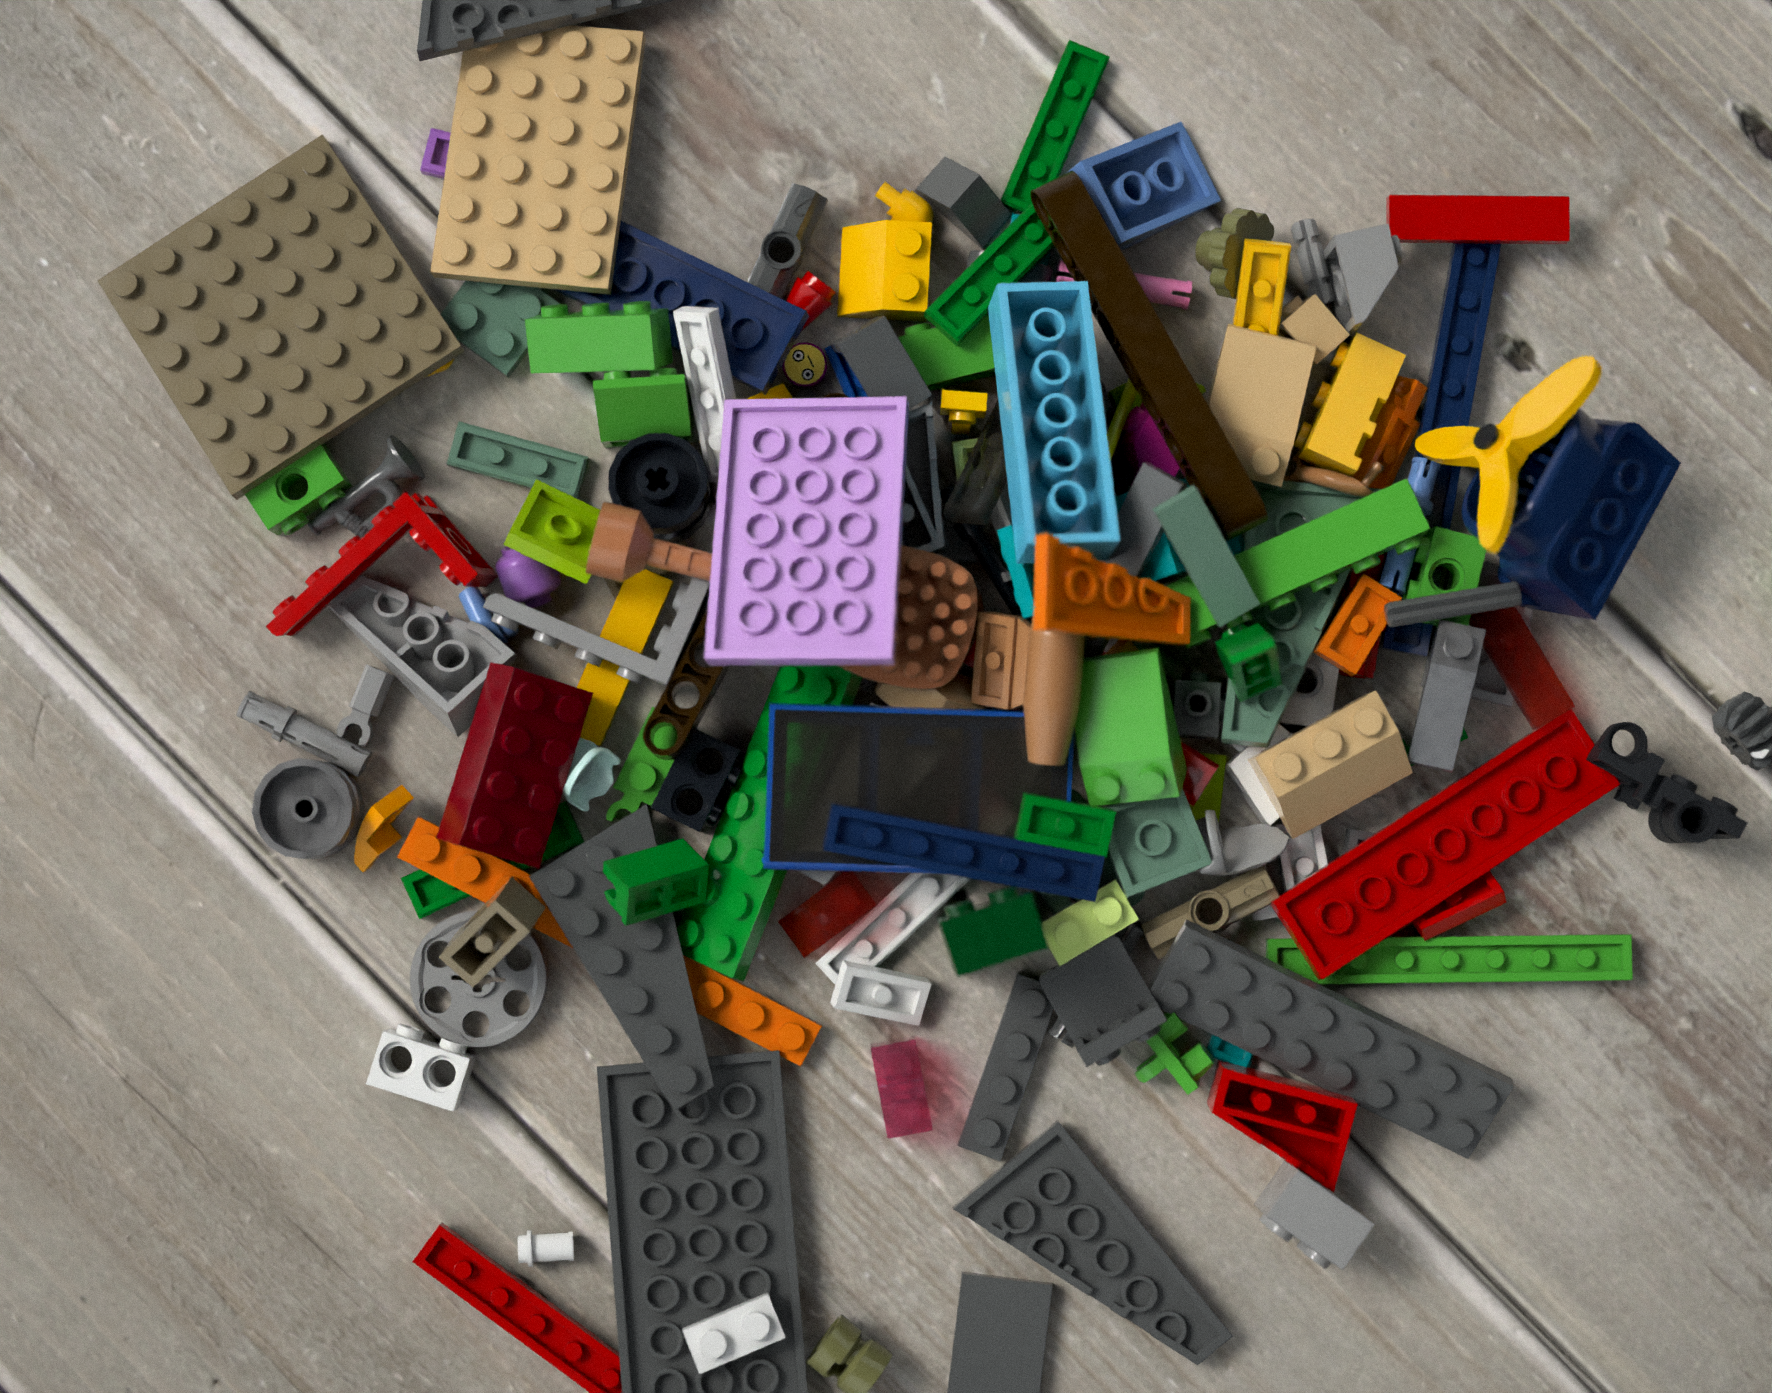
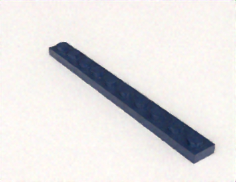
(1451, 395)

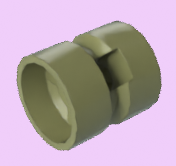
(849, 1357)

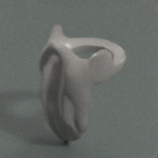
(1239, 847)

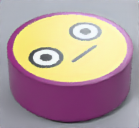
(805, 365)

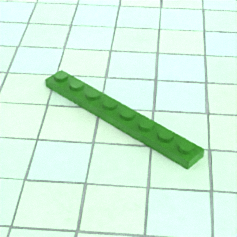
(1474, 959)

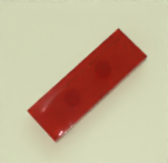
(1522, 666)

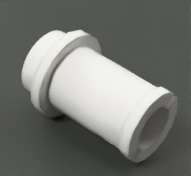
(545, 1247)

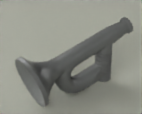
(396, 465)

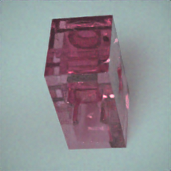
(901, 1087)

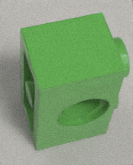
(325, 485)
(1457, 553)

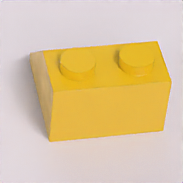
(885, 270)

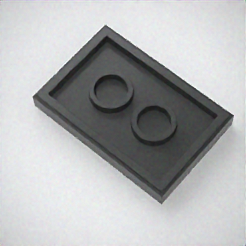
(999, 1335)

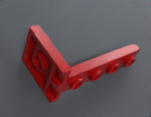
(411, 514)

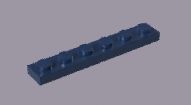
(961, 852)

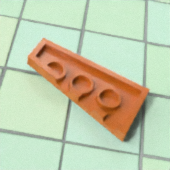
(1102, 599)

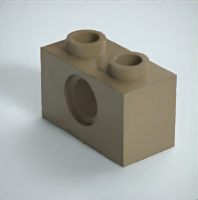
(492, 932)

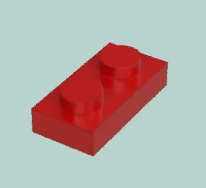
(1467, 903)

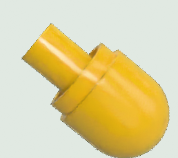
(905, 205)

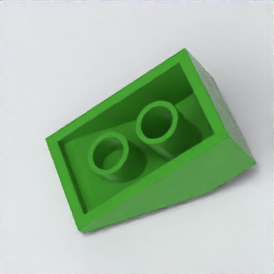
(1128, 730)

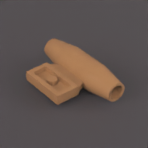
(1032, 671)

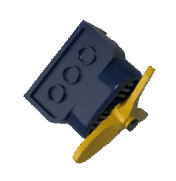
(1558, 491)

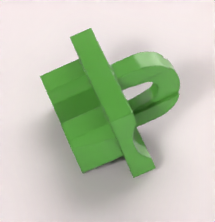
(1184, 1067)

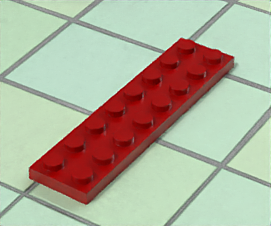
(1442, 844)

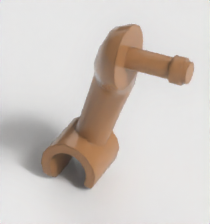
(1334, 479)

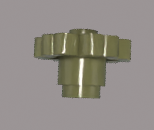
(1222, 247)

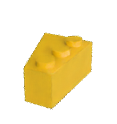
(1348, 405)

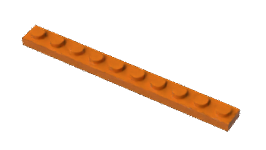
(713, 993)

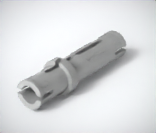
(287, 725)

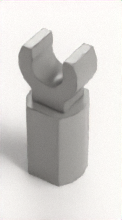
(366, 703)

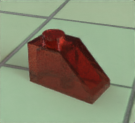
(827, 913)

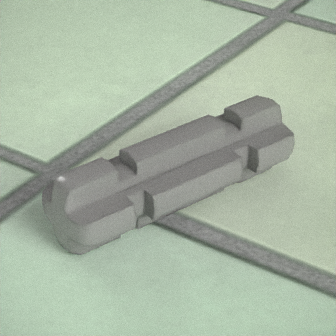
(1312, 260)

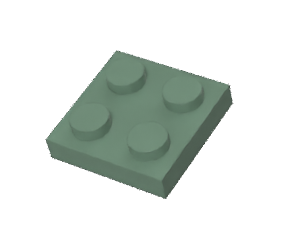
(492, 320)
(1155, 843)

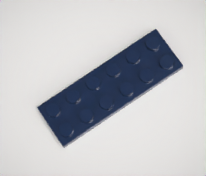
(754, 323)

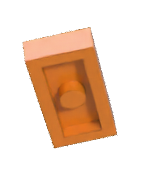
(1356, 625)

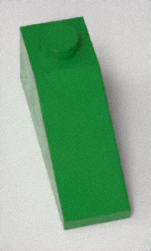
(1249, 660)

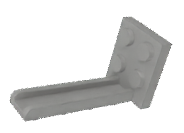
(689, 603)

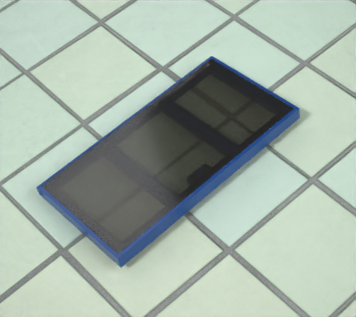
(894, 760)

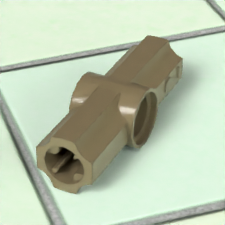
(1238, 900)

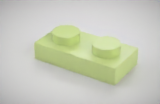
(1088, 923)

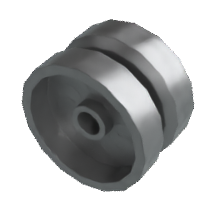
(281, 801)

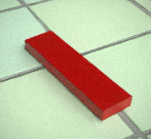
(1479, 219)

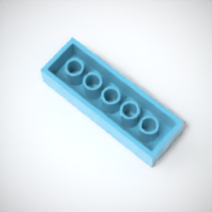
(1052, 417)

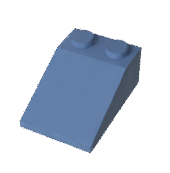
(1148, 184)

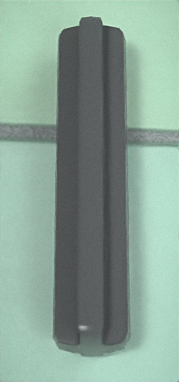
(1452, 604)

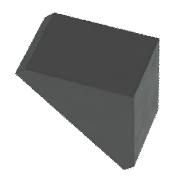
(964, 200)

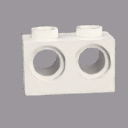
(419, 1080)

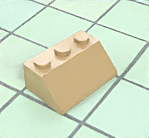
(1332, 764)

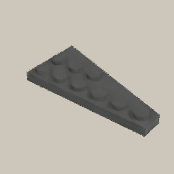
(470, 24)
(632, 965)
(1077, 1226)

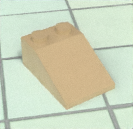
(1260, 398)

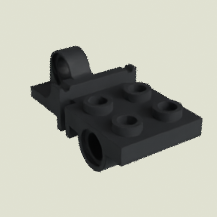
(1670, 799)

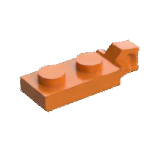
(1393, 432)

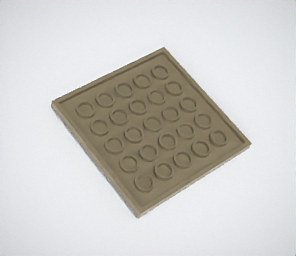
(280, 316)

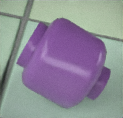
(526, 578)

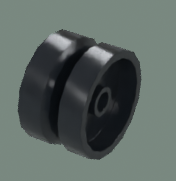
(663, 462)

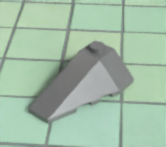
(424, 647)

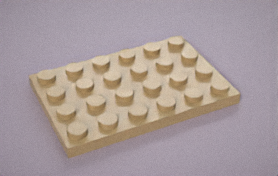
(540, 160)

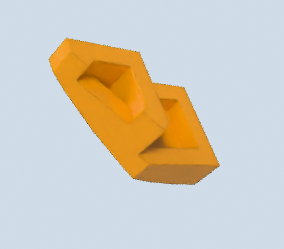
(376, 831)

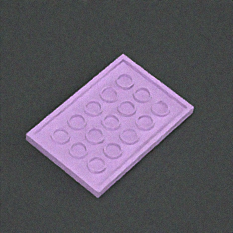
(808, 532)

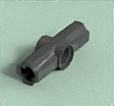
(792, 226)

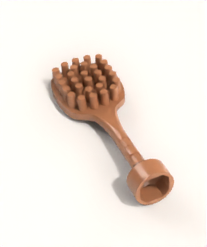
(933, 601)

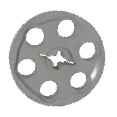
(465, 999)

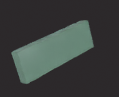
(516, 459)
(1206, 556)

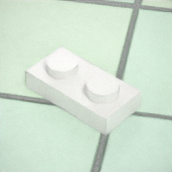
(880, 993)
(733, 1333)

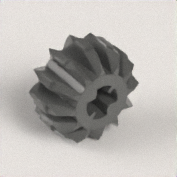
(1746, 729)

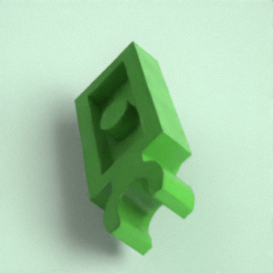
(643, 772)

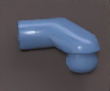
(473, 603)

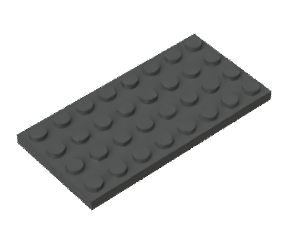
(700, 1223)

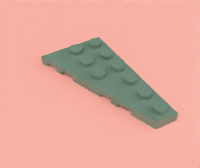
(1294, 627)

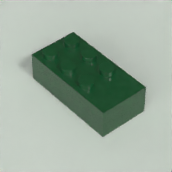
(991, 930)

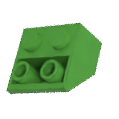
(642, 406)

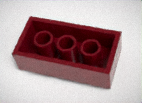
(514, 765)

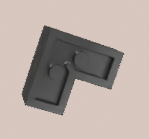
(882, 362)

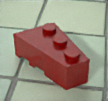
(1287, 1116)

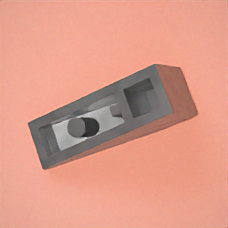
(1446, 695)

